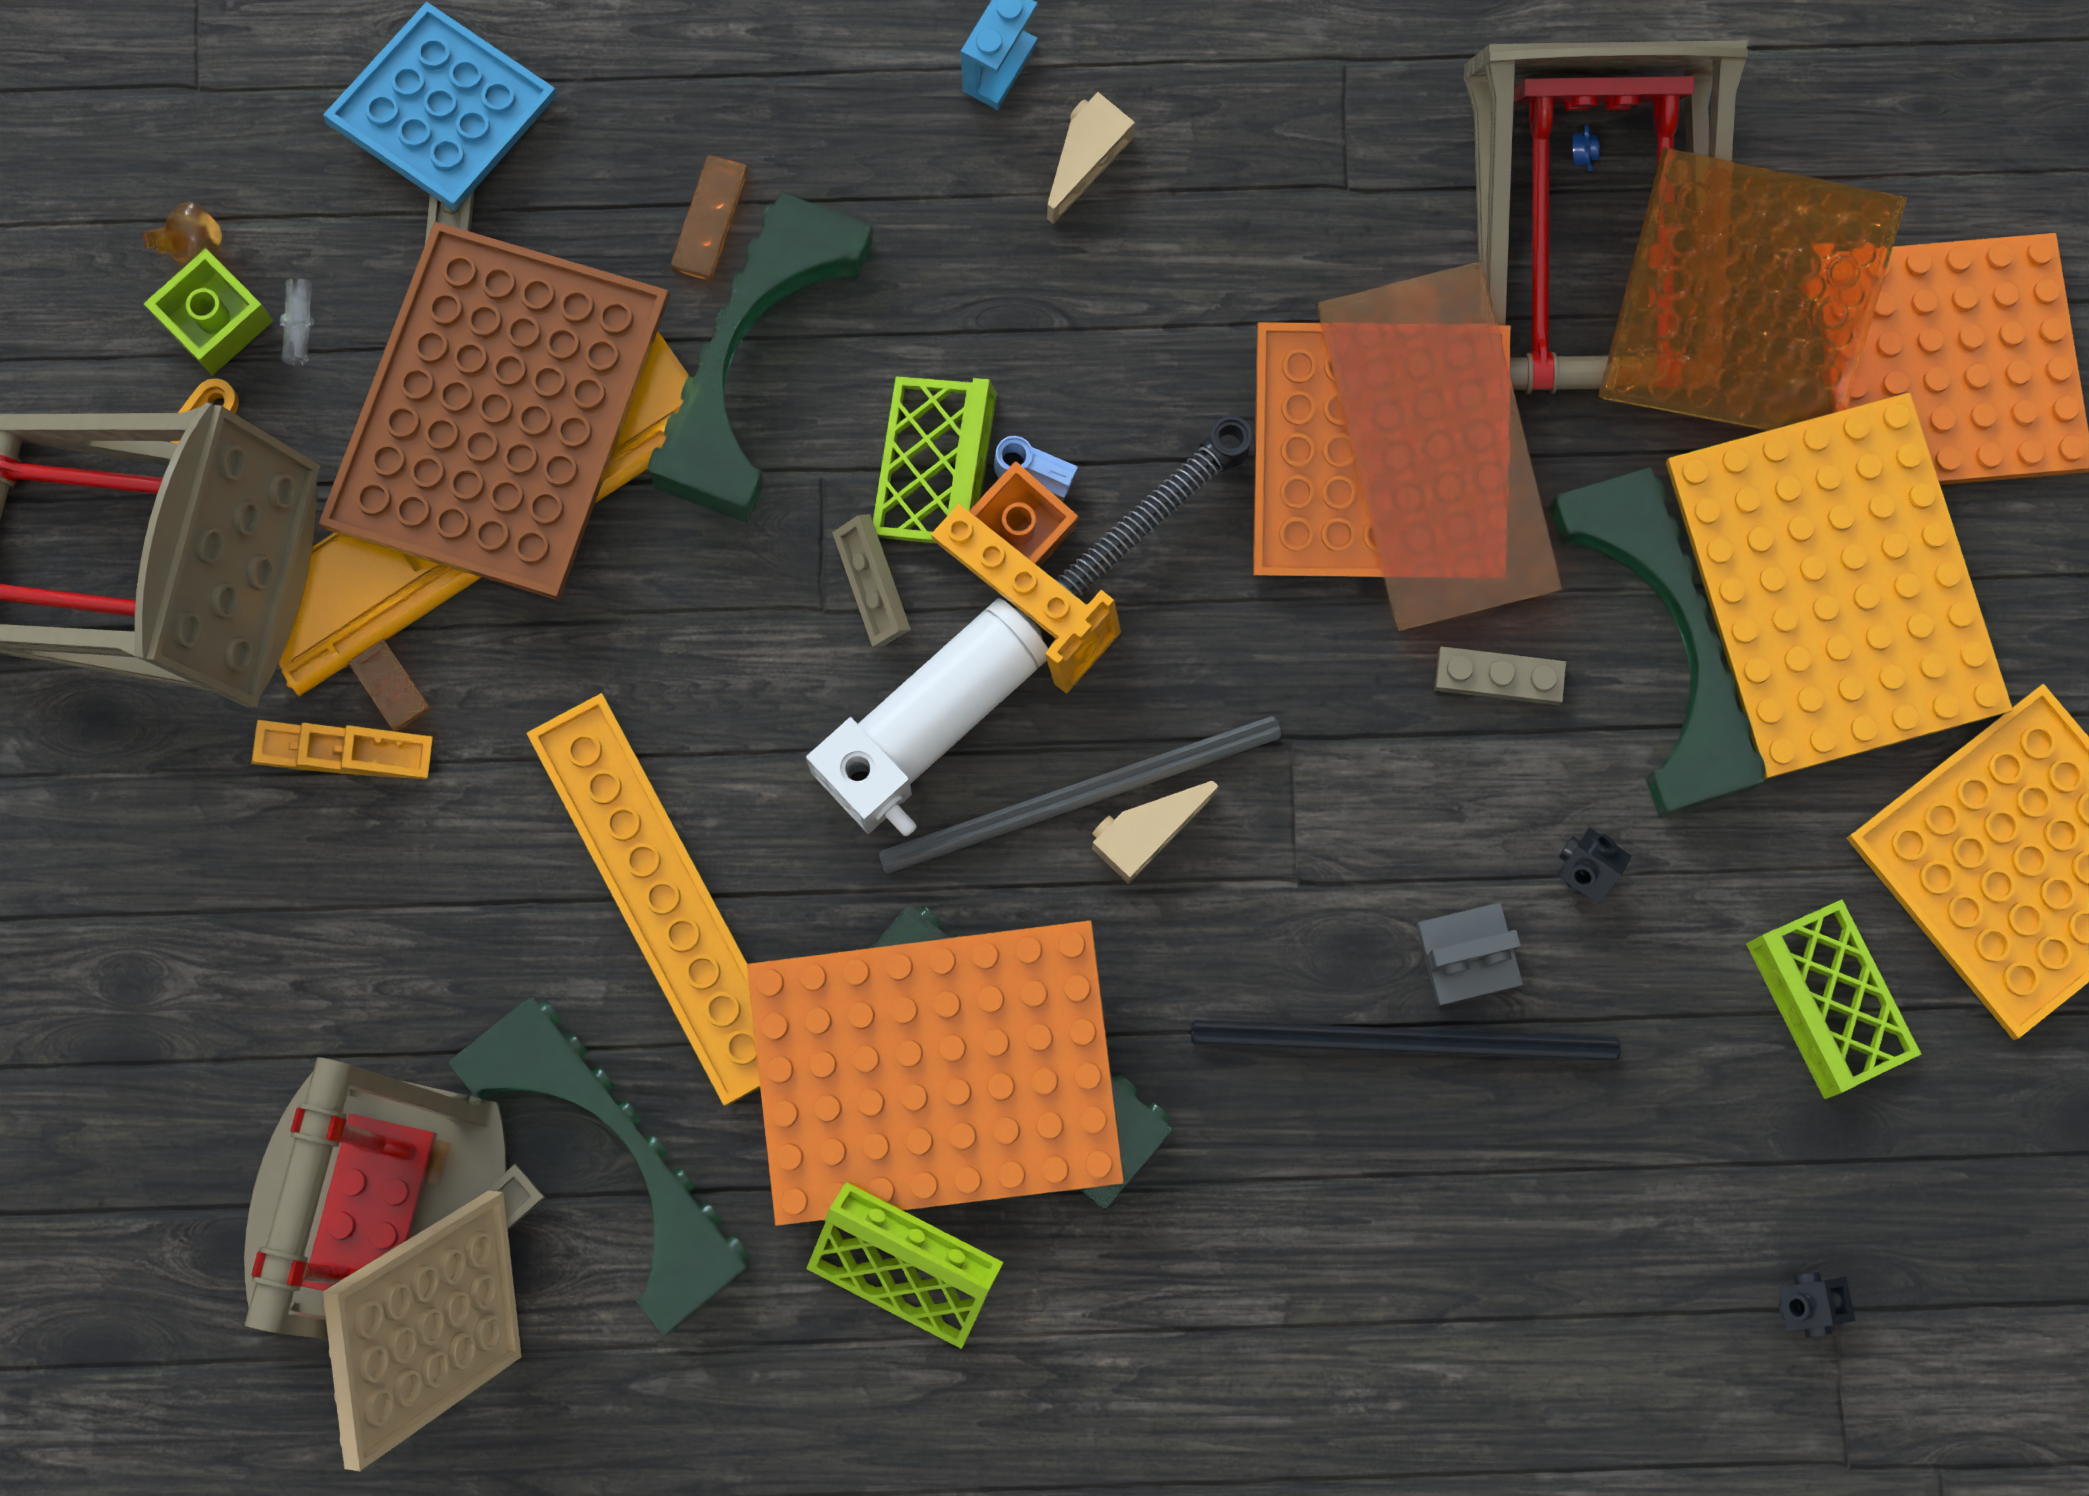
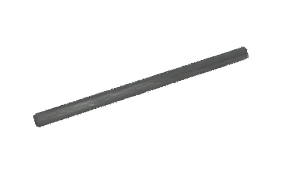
(1079, 794)

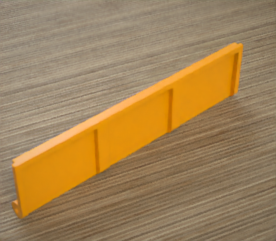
(371, 592)

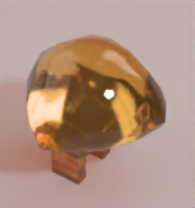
(186, 234)

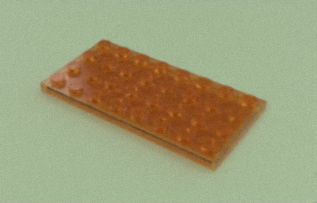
(1439, 446)

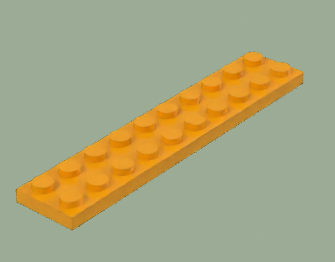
(655, 889)

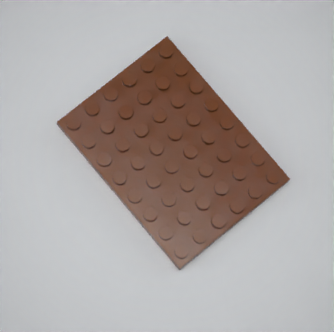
(495, 410)

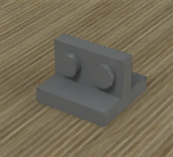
(1470, 954)

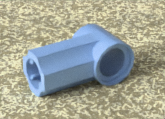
(1047, 469)

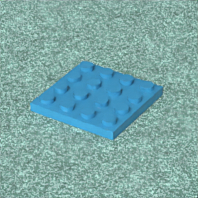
(440, 106)

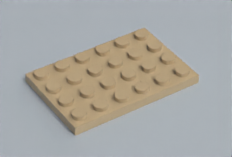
(421, 1328)

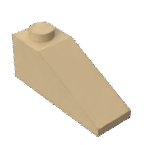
(1093, 141)
(1144, 831)

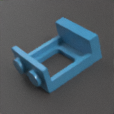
(997, 50)

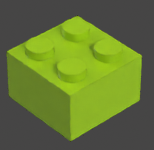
(209, 312)

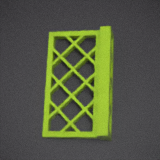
(969, 455)
(1808, 1021)
(913, 1245)

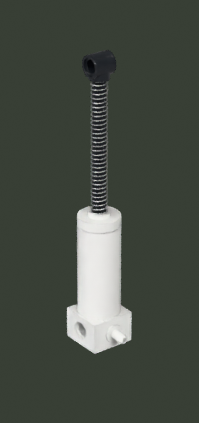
(983, 665)

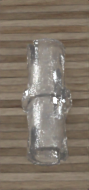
(296, 321)

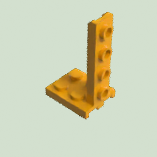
(1079, 629)

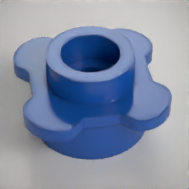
(1586, 148)

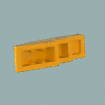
(342, 750)

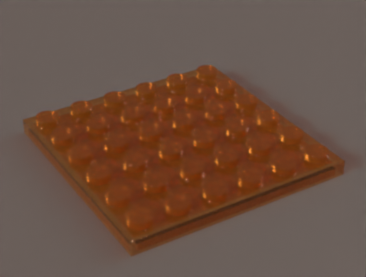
(1749, 293)

